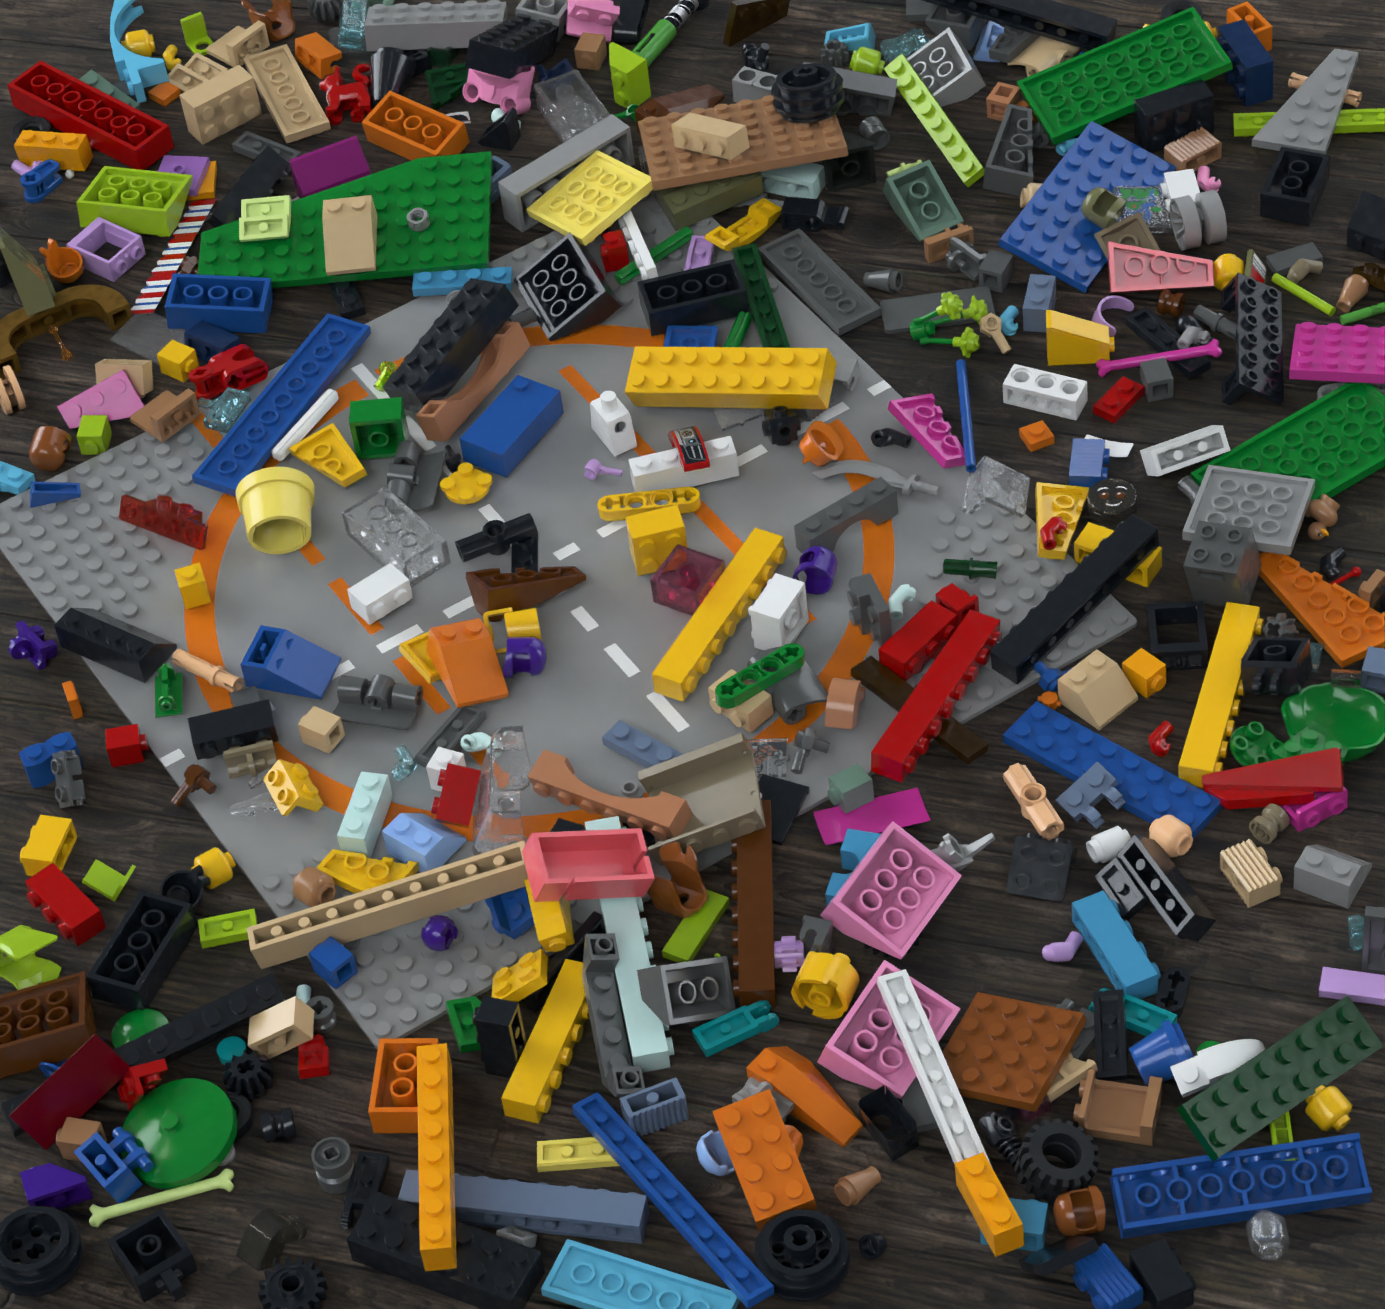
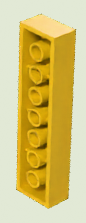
(731, 377)

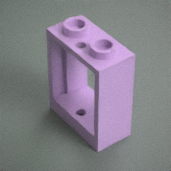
(103, 231)

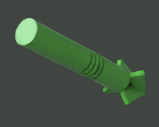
(1362, 313)

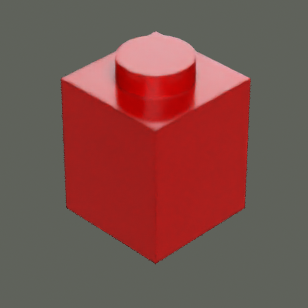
(125, 745)

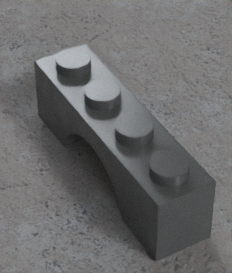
(871, 502)

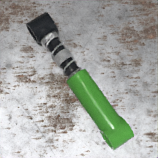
(665, 29)

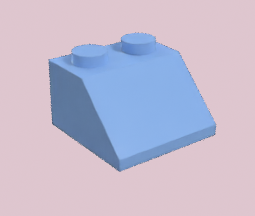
(421, 840)

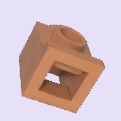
(1000, 98)

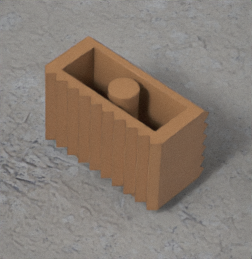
(1193, 150)

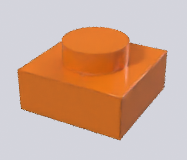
(1036, 436)

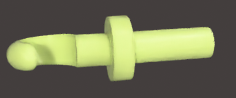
(902, 167)

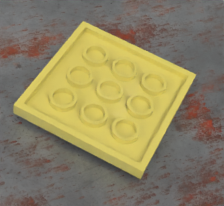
(591, 197)

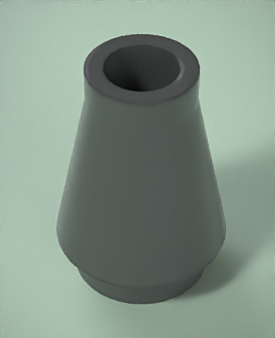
(885, 280)

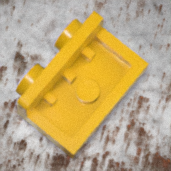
(292, 787)

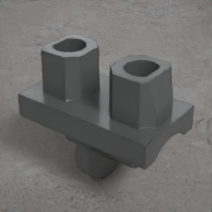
(964, 258)

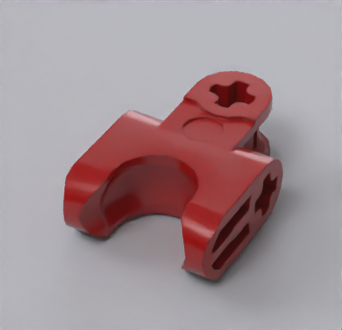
(231, 368)

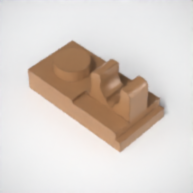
(938, 245)

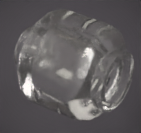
(1267, 1235)

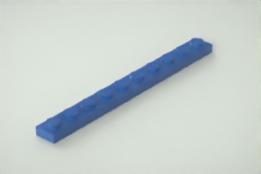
(673, 1200)

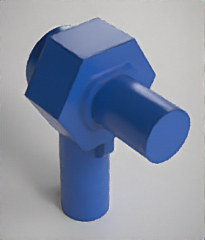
(1049, 677)

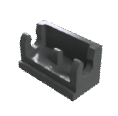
(817, 935)

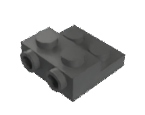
(869, 608)

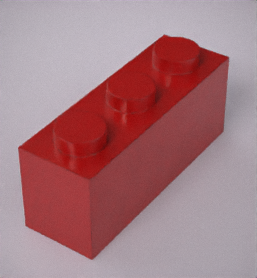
(918, 640)
(64, 905)

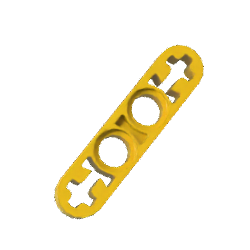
(649, 500)

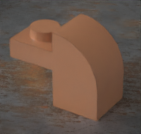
(843, 703)

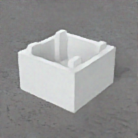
(779, 613)

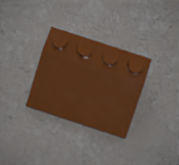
(44, 1023)

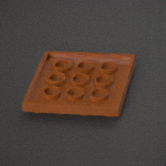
(1010, 1049)

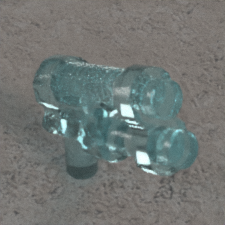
(899, 45)

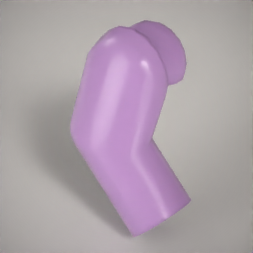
(22, 168)
(1063, 950)

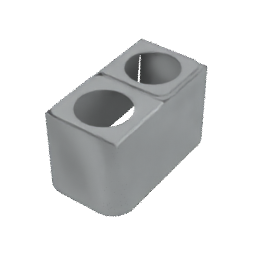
(751, 84)

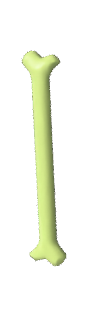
(100, 1214)

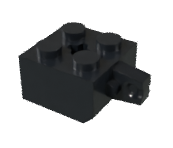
(153, 1257)

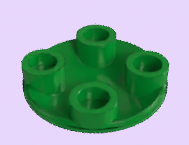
(1253, 744)
(135, 1025)

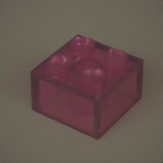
(685, 579)

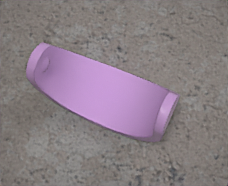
(1111, 302)

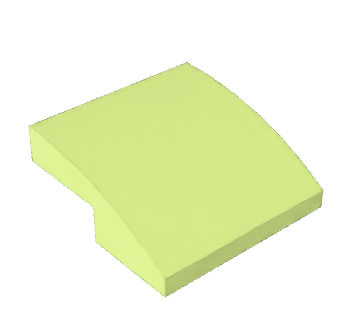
(265, 218)

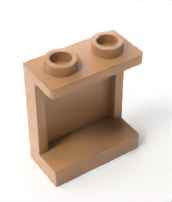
(1119, 1109)

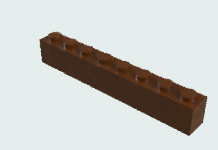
(754, 914)

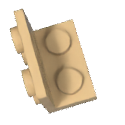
(240, 44)

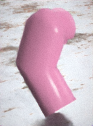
(1204, 182)

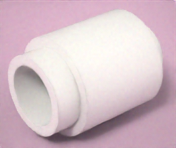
(1107, 844)

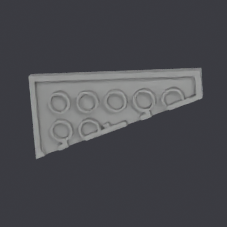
(1313, 110)

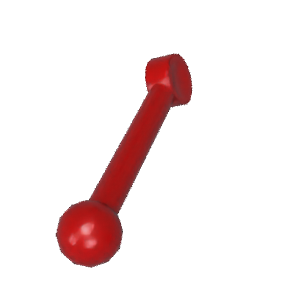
(1355, 571)

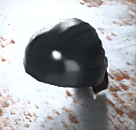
(185, 885)

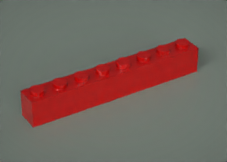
(935, 696)

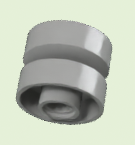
(1198, 220)

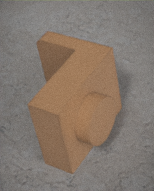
(1371, 589)

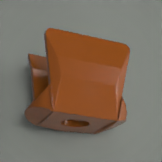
(279, 13)
(684, 882)

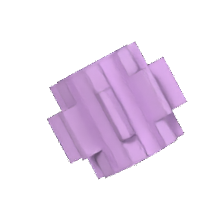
(788, 953)

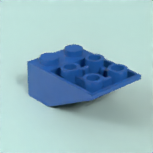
(288, 664)

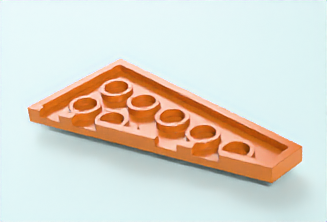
(1326, 610)

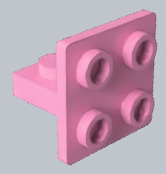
(591, 17)

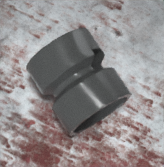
(333, 1164)

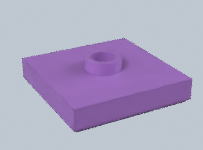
(187, 165)

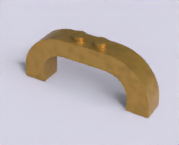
(69, 305)

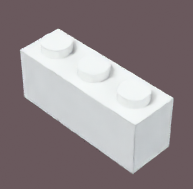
(1185, 450)

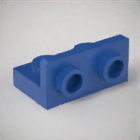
(511, 912)

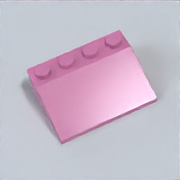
(891, 893)
(868, 1045)

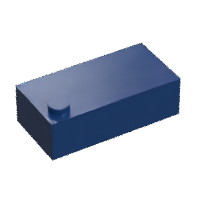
(223, 301)
(511, 425)

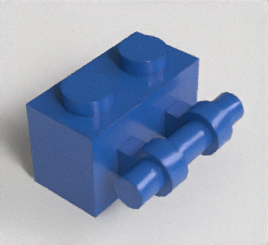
(108, 1168)

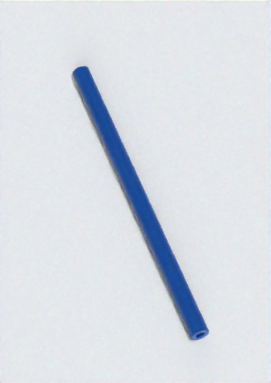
(966, 420)

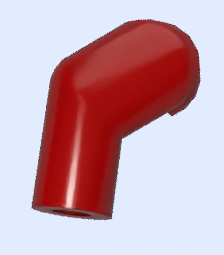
(1047, 532)
(1157, 739)

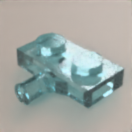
(225, 409)

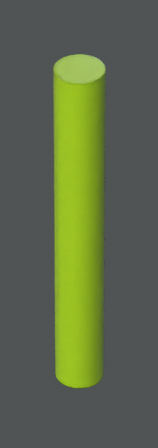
(1303, 294)

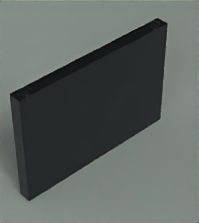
(785, 803)

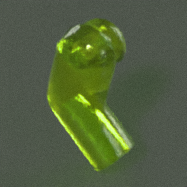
(386, 369)

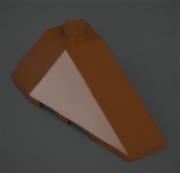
(682, 102)
(520, 589)

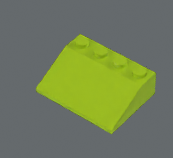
(136, 200)

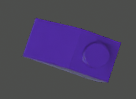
(54, 1186)

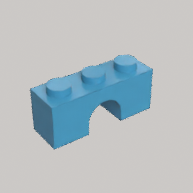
(852, 851)

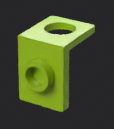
(195, 32)
(106, 880)

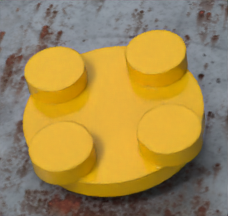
(466, 484)

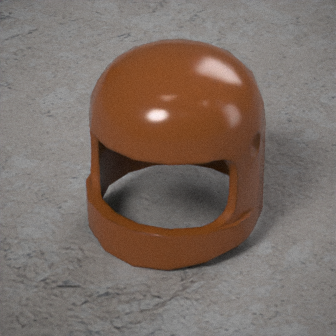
(48, 449)
(1080, 1212)

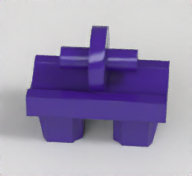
(31, 645)

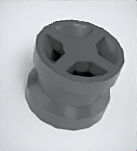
(327, 1018)

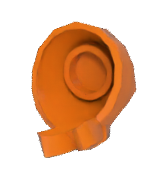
(62, 263)

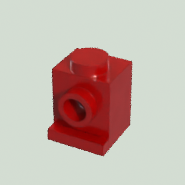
(614, 251)
(957, 601)

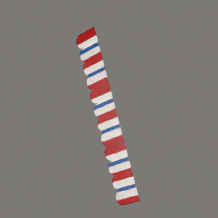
(173, 256)

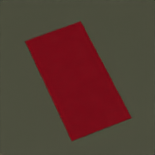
(70, 1090)

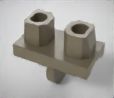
(250, 759)

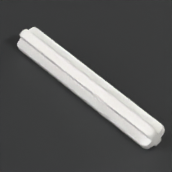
(305, 424)

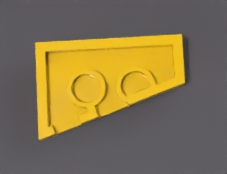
(330, 455)
(359, 873)

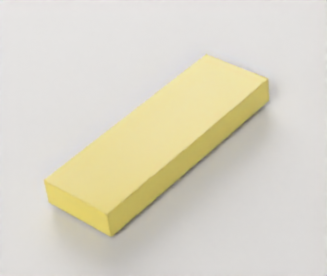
(572, 1154)

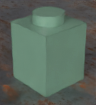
(851, 788)

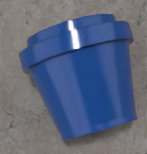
(1160, 1051)

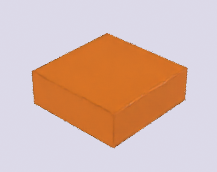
(164, 93)
(72, 699)

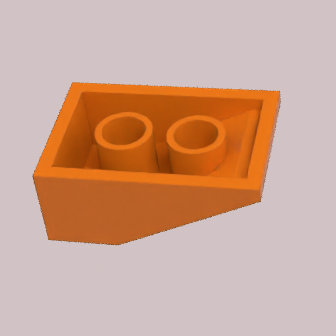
(467, 662)

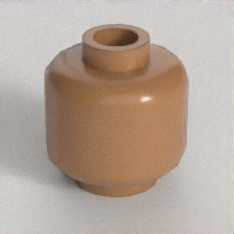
(313, 887)

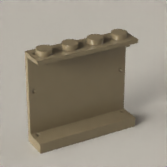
(719, 789)

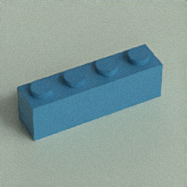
(1115, 946)

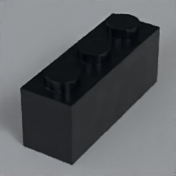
(232, 727)
(499, 1035)

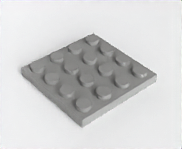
(1255, 500)

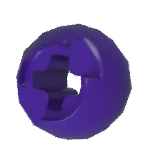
(439, 933)

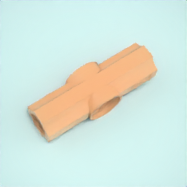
(1033, 801)

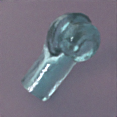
(405, 765)

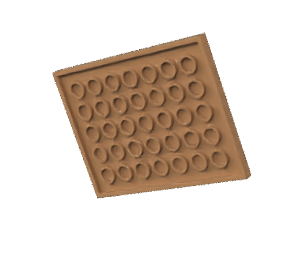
(771, 139)

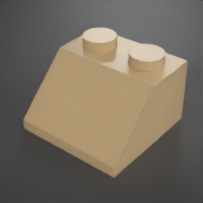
(1096, 690)

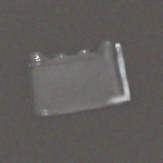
(501, 778)

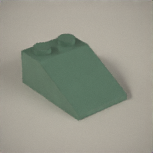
(922, 201)

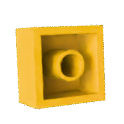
(654, 537)

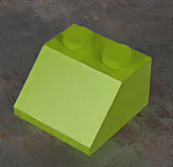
(628, 76)

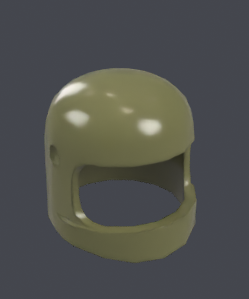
(1102, 207)

